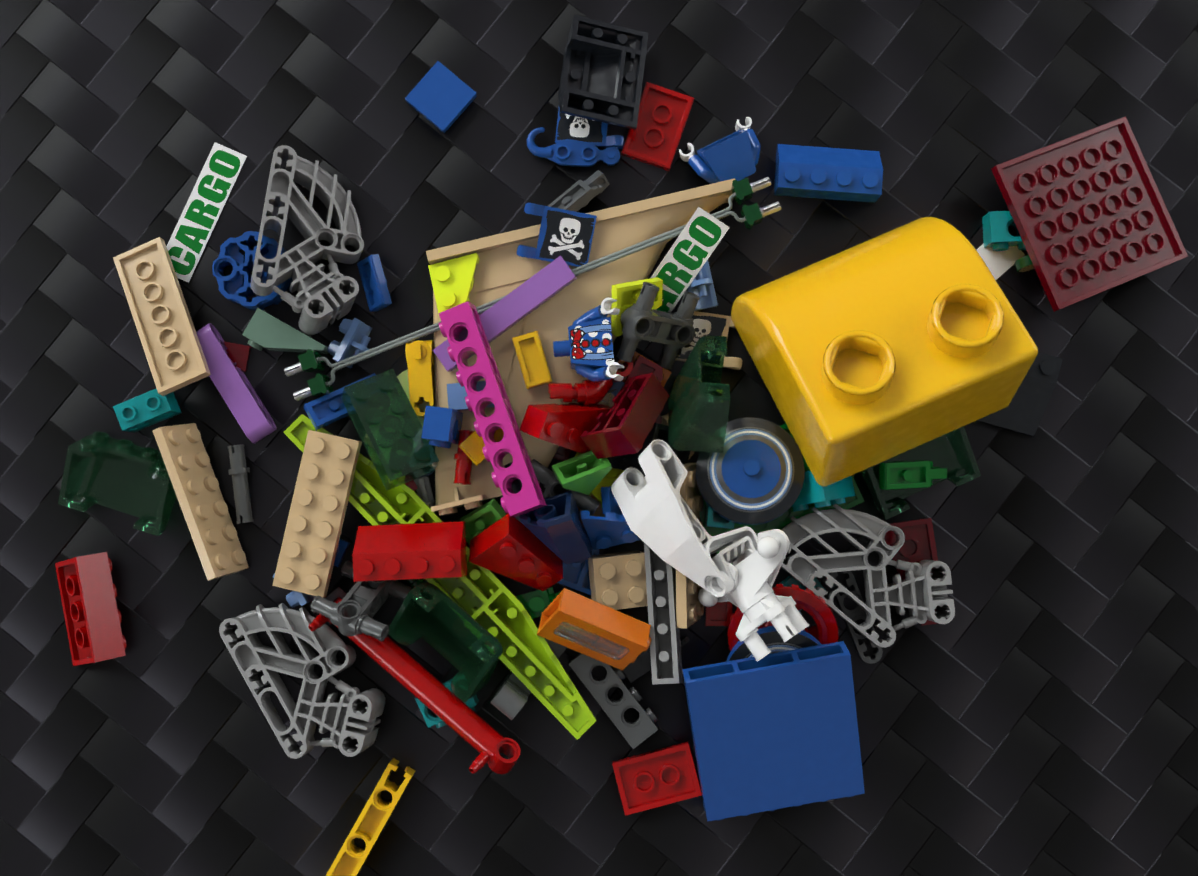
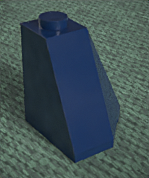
(560, 528)

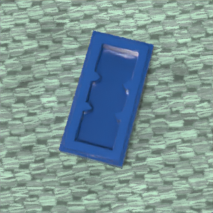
(374, 283)

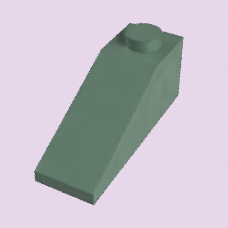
(278, 336)

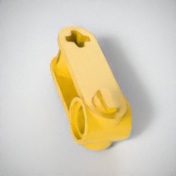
(420, 373)

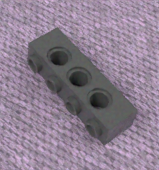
(633, 731)

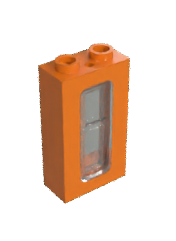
(594, 629)

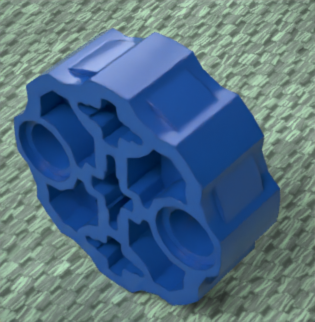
(237, 284)

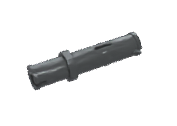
(239, 473)

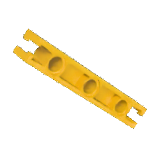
(370, 823)

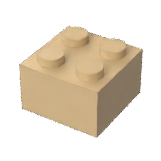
(618, 579)

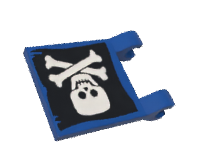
(584, 130)
(561, 234)

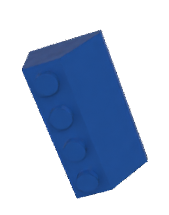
(828, 173)

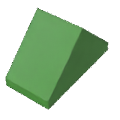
(582, 472)

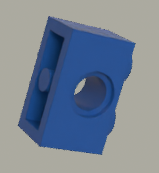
(441, 426)

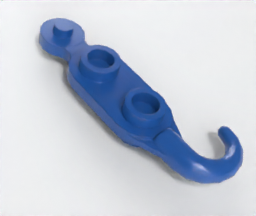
(572, 152)

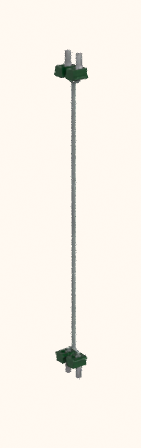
(322, 385)

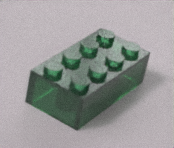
(389, 429)

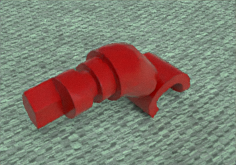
(587, 391)

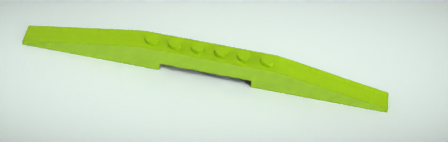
(476, 593)

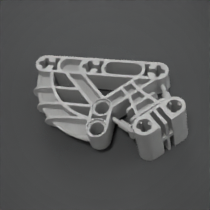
(319, 295)
(916, 592)
(348, 719)

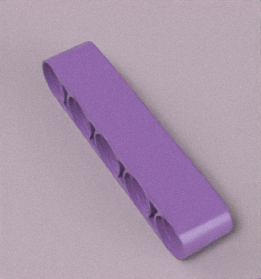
(235, 387)

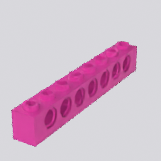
(452, 323)

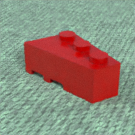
(562, 423)
(516, 553)

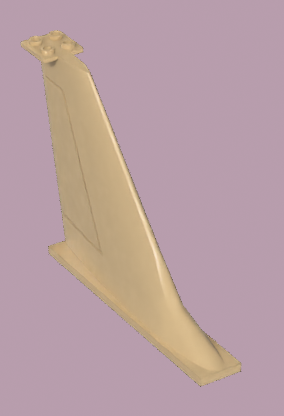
(503, 271)

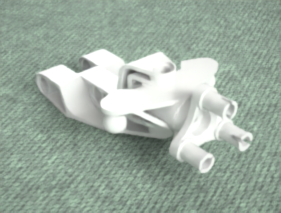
(674, 533)

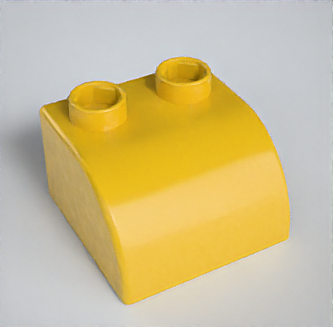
(885, 346)

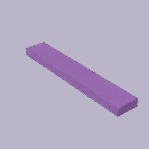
(516, 305)

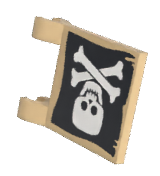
(710, 325)

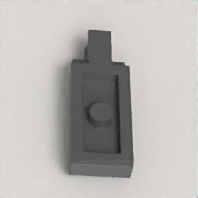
(581, 192)

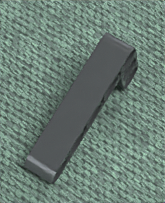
(514, 693)

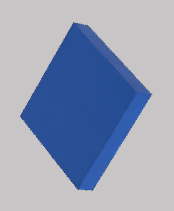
(441, 97)

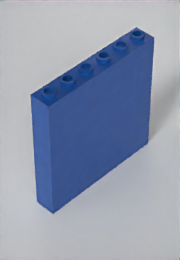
(775, 730)

